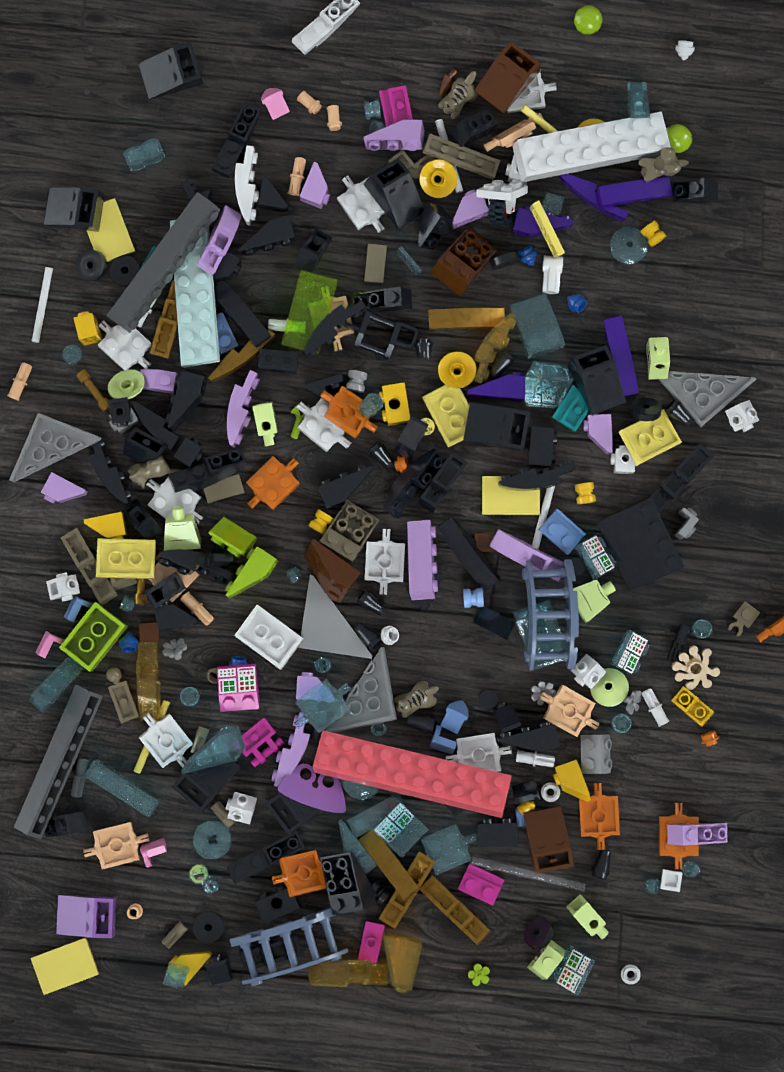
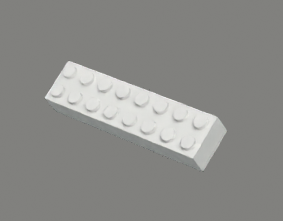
(590, 147)

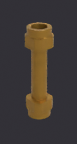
(84, 377)
(140, 597)

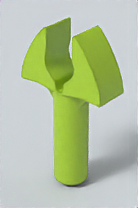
(295, 432)

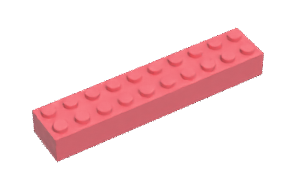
(412, 774)

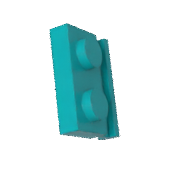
(571, 410)

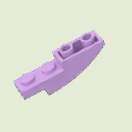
(219, 240)
(237, 416)
(522, 551)
(290, 758)

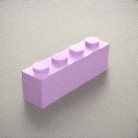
(421, 560)

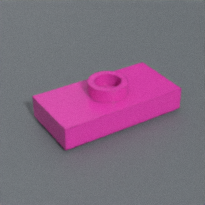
(371, 941)

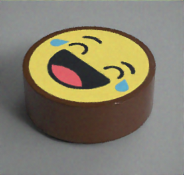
(431, 427)

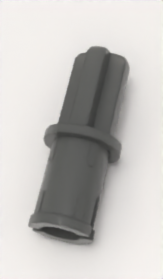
(79, 779)

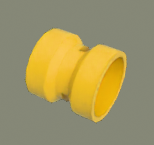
(653, 233)
(585, 493)
(321, 522)

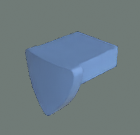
(74, 607)
(455, 716)
(442, 744)

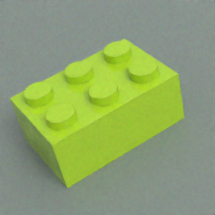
(93, 637)

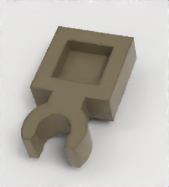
(745, 617)

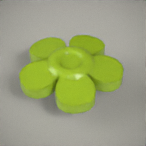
(479, 973)

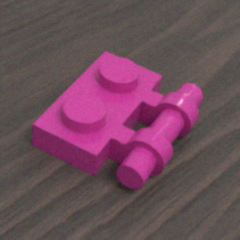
(256, 737)

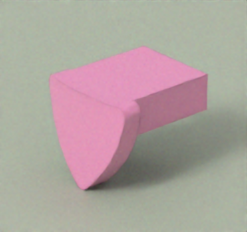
(274, 102)
(46, 643)
(151, 849)

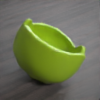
(588, 19)
(679, 137)

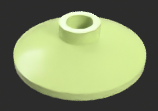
(126, 384)
(618, 691)

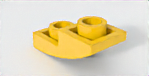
(692, 706)

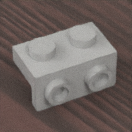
(687, 528)
(595, 754)

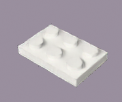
(269, 637)

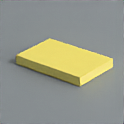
(546, 229)
(113, 235)
(449, 412)
(650, 438)
(507, 502)
(125, 558)
(65, 966)

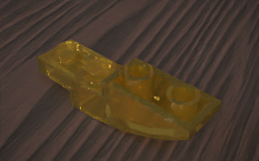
(497, 339)
(147, 680)
(348, 972)

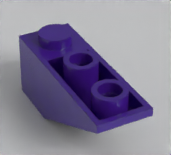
(527, 226)

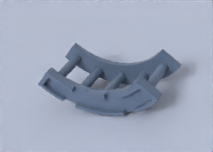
(570, 614)
(284, 929)

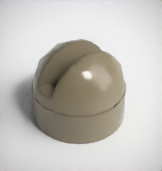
(212, 679)

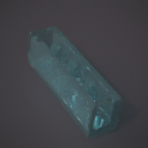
(122, 788)

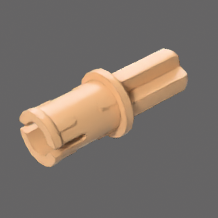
(297, 176)
(20, 381)
(197, 608)

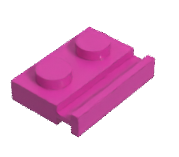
(395, 105)
(481, 884)

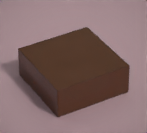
(483, 541)
(149, 632)

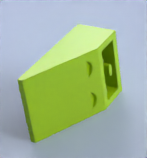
(233, 536)
(257, 568)

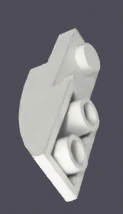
(324, 24)
(246, 192)

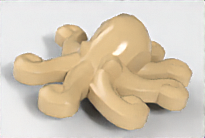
(695, 668)

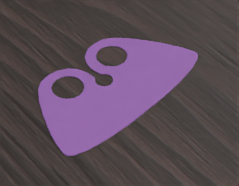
(302, 791)

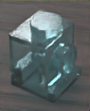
(175, 975)

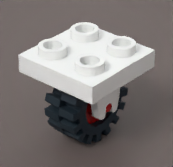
(502, 200)

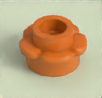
(401, 464)
(709, 738)

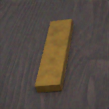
(389, 864)

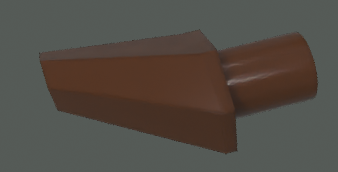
(447, 81)

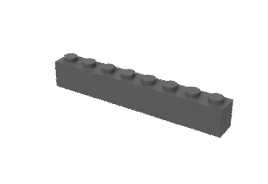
(163, 262)
(58, 762)

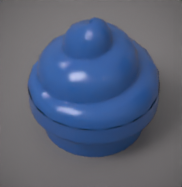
(528, 255)
(576, 302)
(128, 643)
(237, 660)

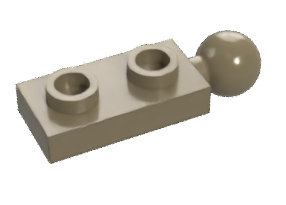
(121, 696)

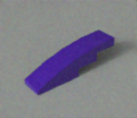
(586, 191)
(634, 191)
(620, 351)

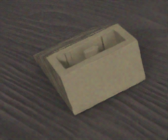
(349, 532)

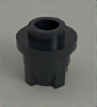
(423, 348)

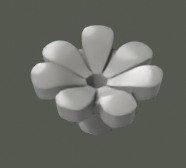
(174, 649)
(540, 689)
(632, 701)

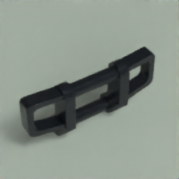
(396, 325)

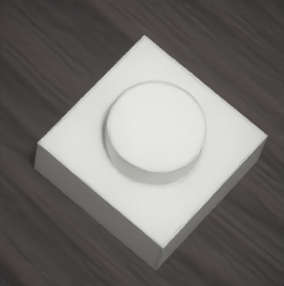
(671, 880)

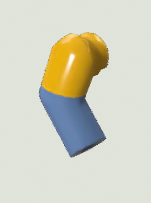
(523, 808)

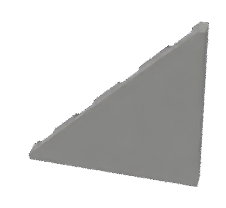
(704, 393)
(48, 443)
(326, 628)
(370, 698)

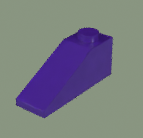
(504, 388)

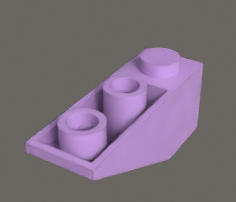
(398, 136)
(697, 833)

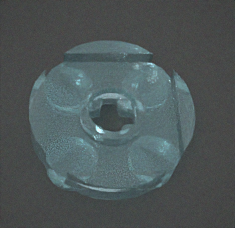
(209, 829)

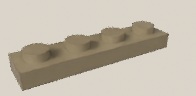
(461, 156)

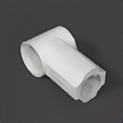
(552, 269)

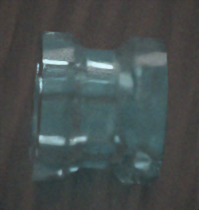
(372, 109)
(371, 404)
(704, 627)
(187, 695)
(623, 725)

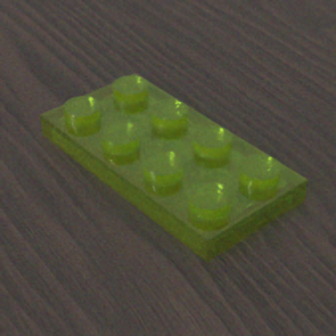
(309, 307)

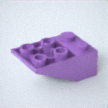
(86, 916)

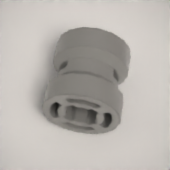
(356, 381)

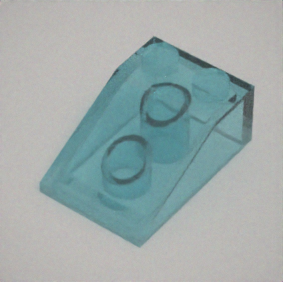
(537, 326)
(543, 626)
(220, 749)

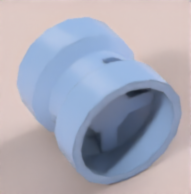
(473, 597)

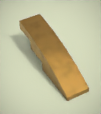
(465, 318)
(167, 327)
(235, 360)
(397, 906)
(455, 910)

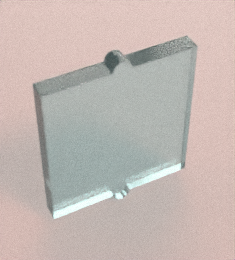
(409, 261)

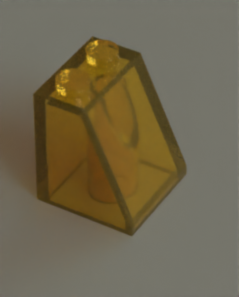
(402, 959)

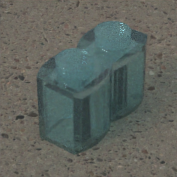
(140, 156)

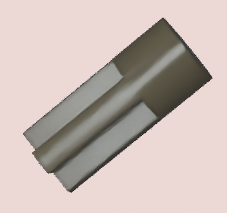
(200, 738)
(222, 814)
(174, 934)

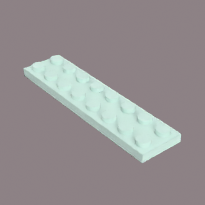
(196, 310)

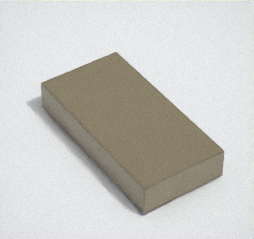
(375, 263)
(224, 489)

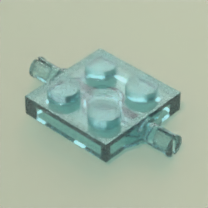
(322, 705)
(447, 848)

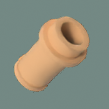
(311, 104)
(333, 118)
(138, 908)

